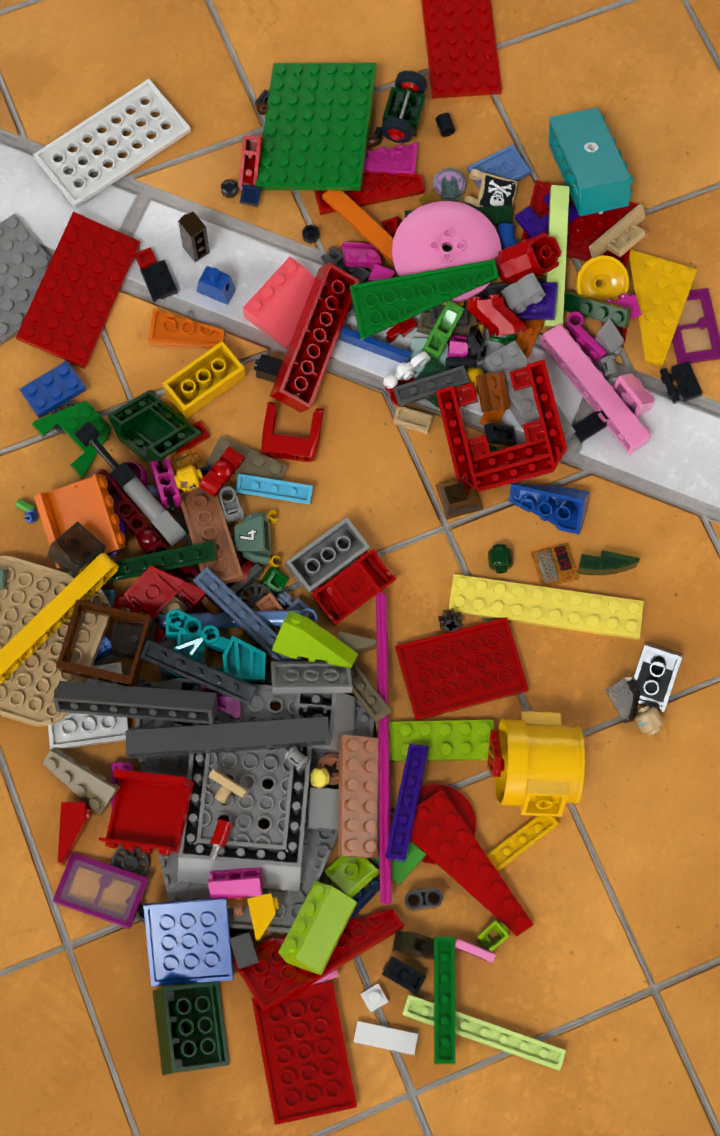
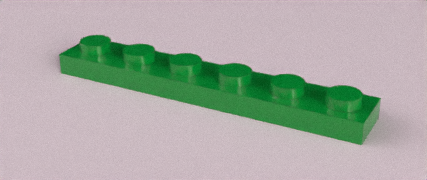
(444, 1000)

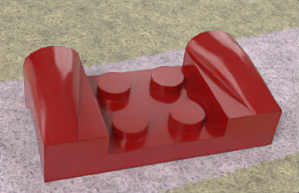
(352, 587)

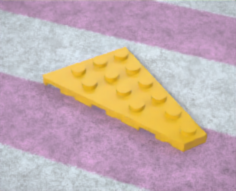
(661, 296)

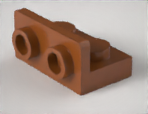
(492, 391)

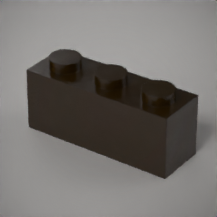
(194, 236)

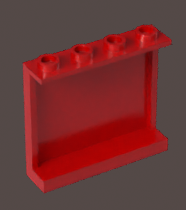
(149, 812)

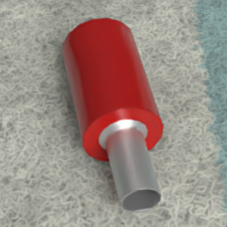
(219, 837)

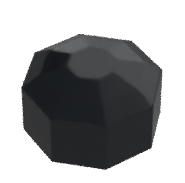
(229, 188)
(310, 234)

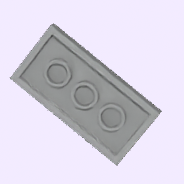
(309, 677)

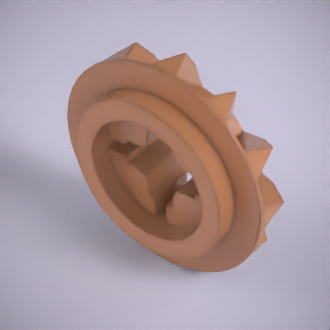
(328, 761)

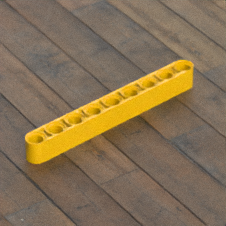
(55, 614)

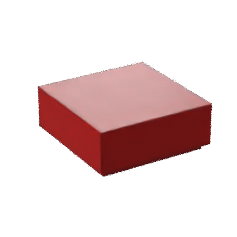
(145, 258)

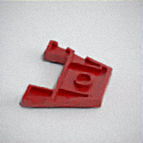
(155, 590)

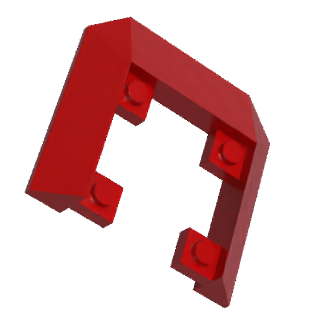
(488, 470)

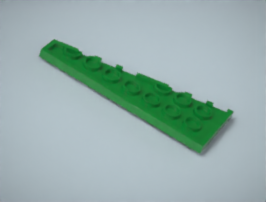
(397, 299)

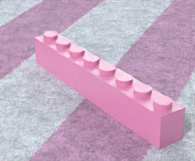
(595, 388)

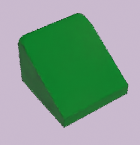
(274, 580)

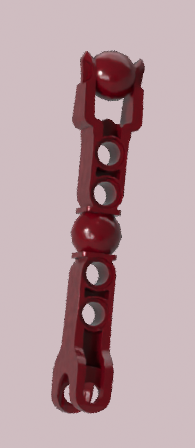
(147, 537)

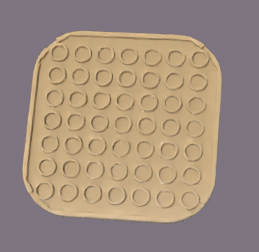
(31, 687)

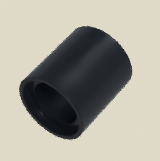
(445, 124)

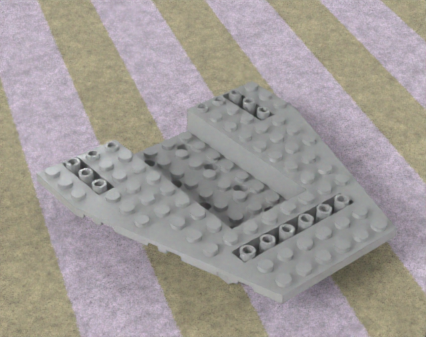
(287, 850)

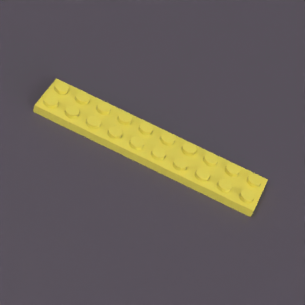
(546, 606)

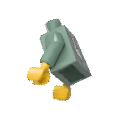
(254, 539)

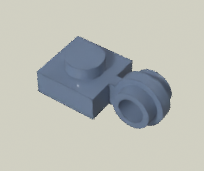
(284, 599)

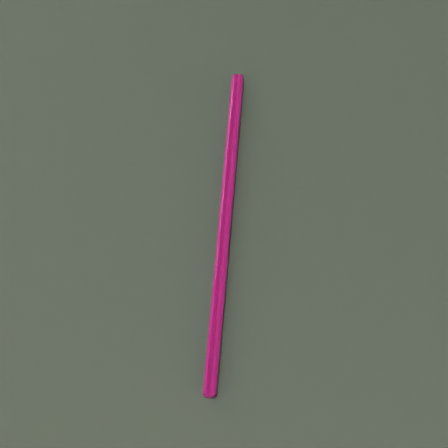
(383, 749)

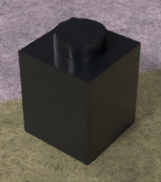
(267, 367)

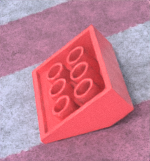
(280, 302)

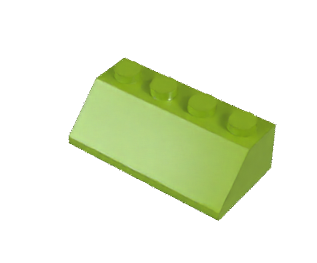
(317, 928)

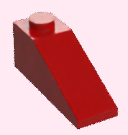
(250, 160)
(72, 824)

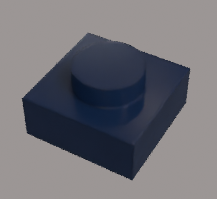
(250, 195)

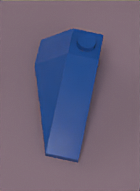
(557, 505)

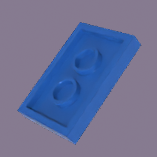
(53, 389)

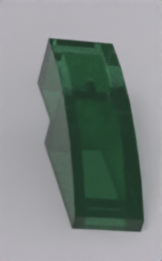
(606, 563)

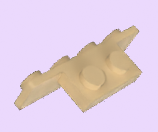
(621, 235)

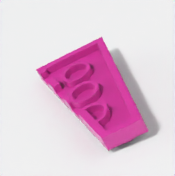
(392, 160)

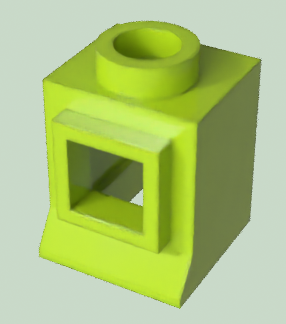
(500, 929)

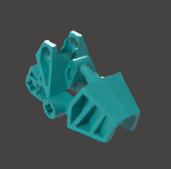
(238, 656)

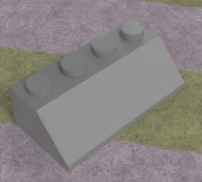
(326, 555)

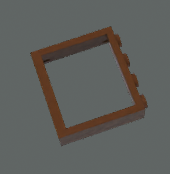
(107, 610)

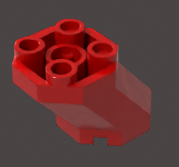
(532, 255)
(495, 315)

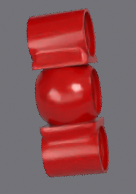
(221, 471)

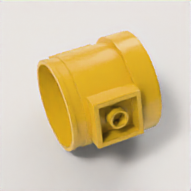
(541, 764)

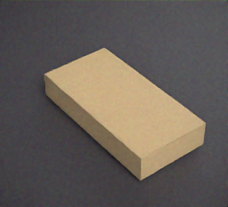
(412, 419)

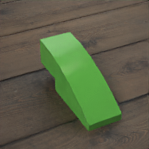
(442, 329)

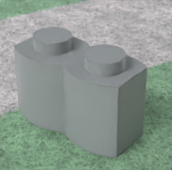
(523, 293)

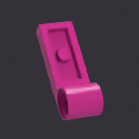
(594, 350)

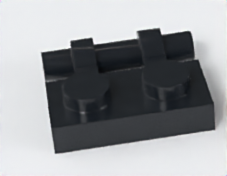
(685, 380)

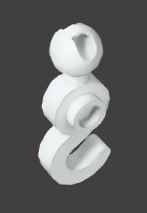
(406, 370)

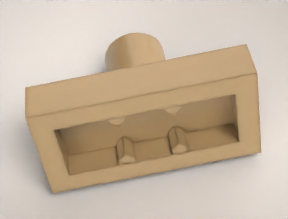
(227, 786)

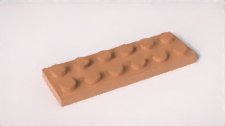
(206, 524)
(358, 797)

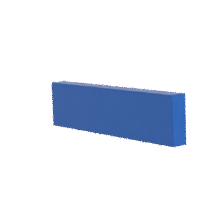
(375, 346)

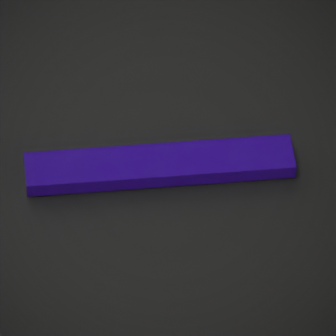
(407, 802)

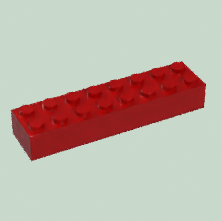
(314, 338)

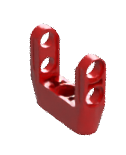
(287, 446)

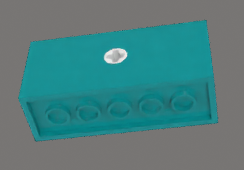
(589, 161)

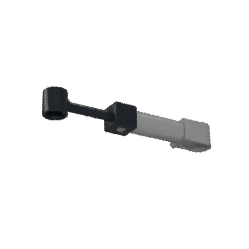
(134, 488)

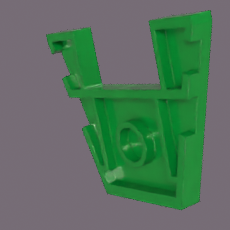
(70, 421)

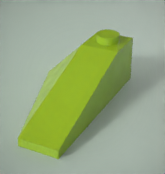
(306, 639)

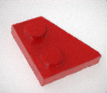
(495, 762)

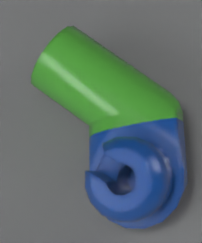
(29, 509)

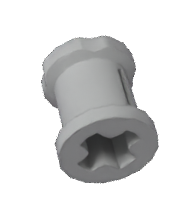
(609, 367)
(296, 758)

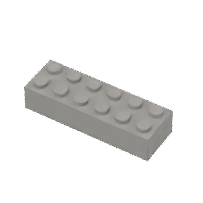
(521, 402)

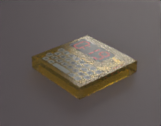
(555, 565)

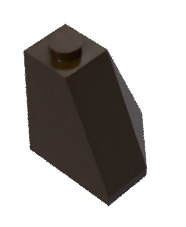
(458, 498)

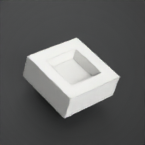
(374, 998)

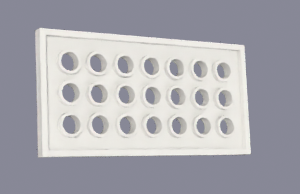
(121, 166)

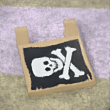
(492, 191)

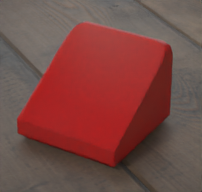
(391, 225)

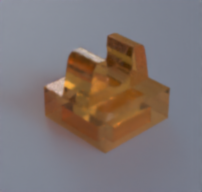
(236, 904)

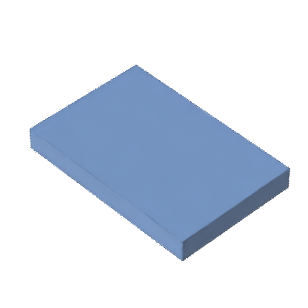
(504, 163)

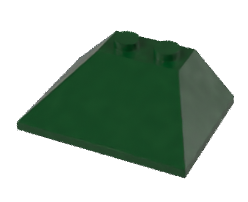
(151, 427)

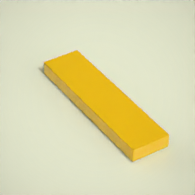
(521, 840)

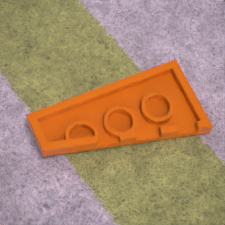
(176, 331)

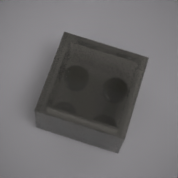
(75, 549)

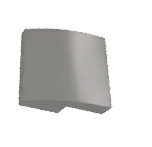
(323, 809)

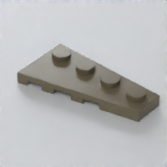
(254, 463)
(86, 785)

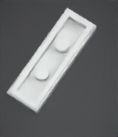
(385, 1038)

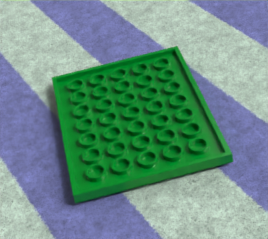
(317, 126)

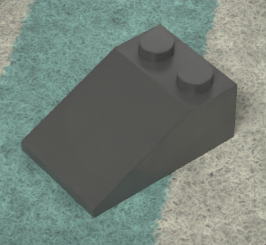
(656, 674)

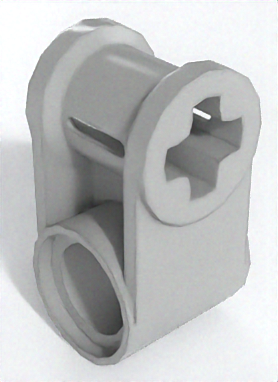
(231, 508)

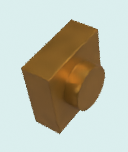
(431, 196)

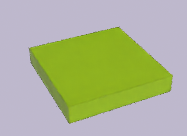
(351, 874)

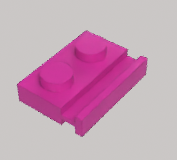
(360, 255)

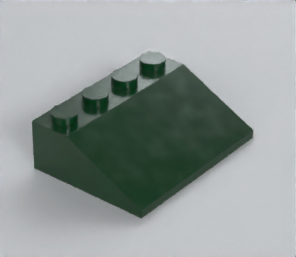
(190, 1027)

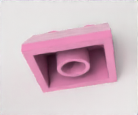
(634, 394)

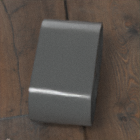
(424, 903)

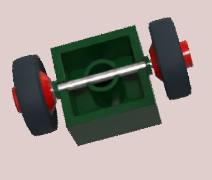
(404, 107)

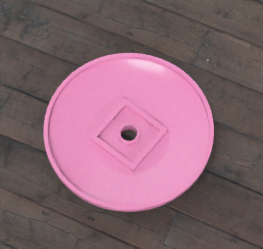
(430, 227)

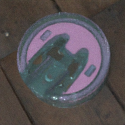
(449, 184)

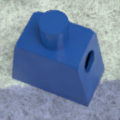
(216, 285)

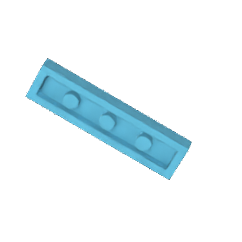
(274, 489)

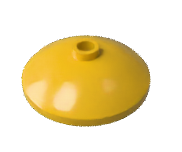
(611, 274)

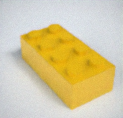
(204, 379)

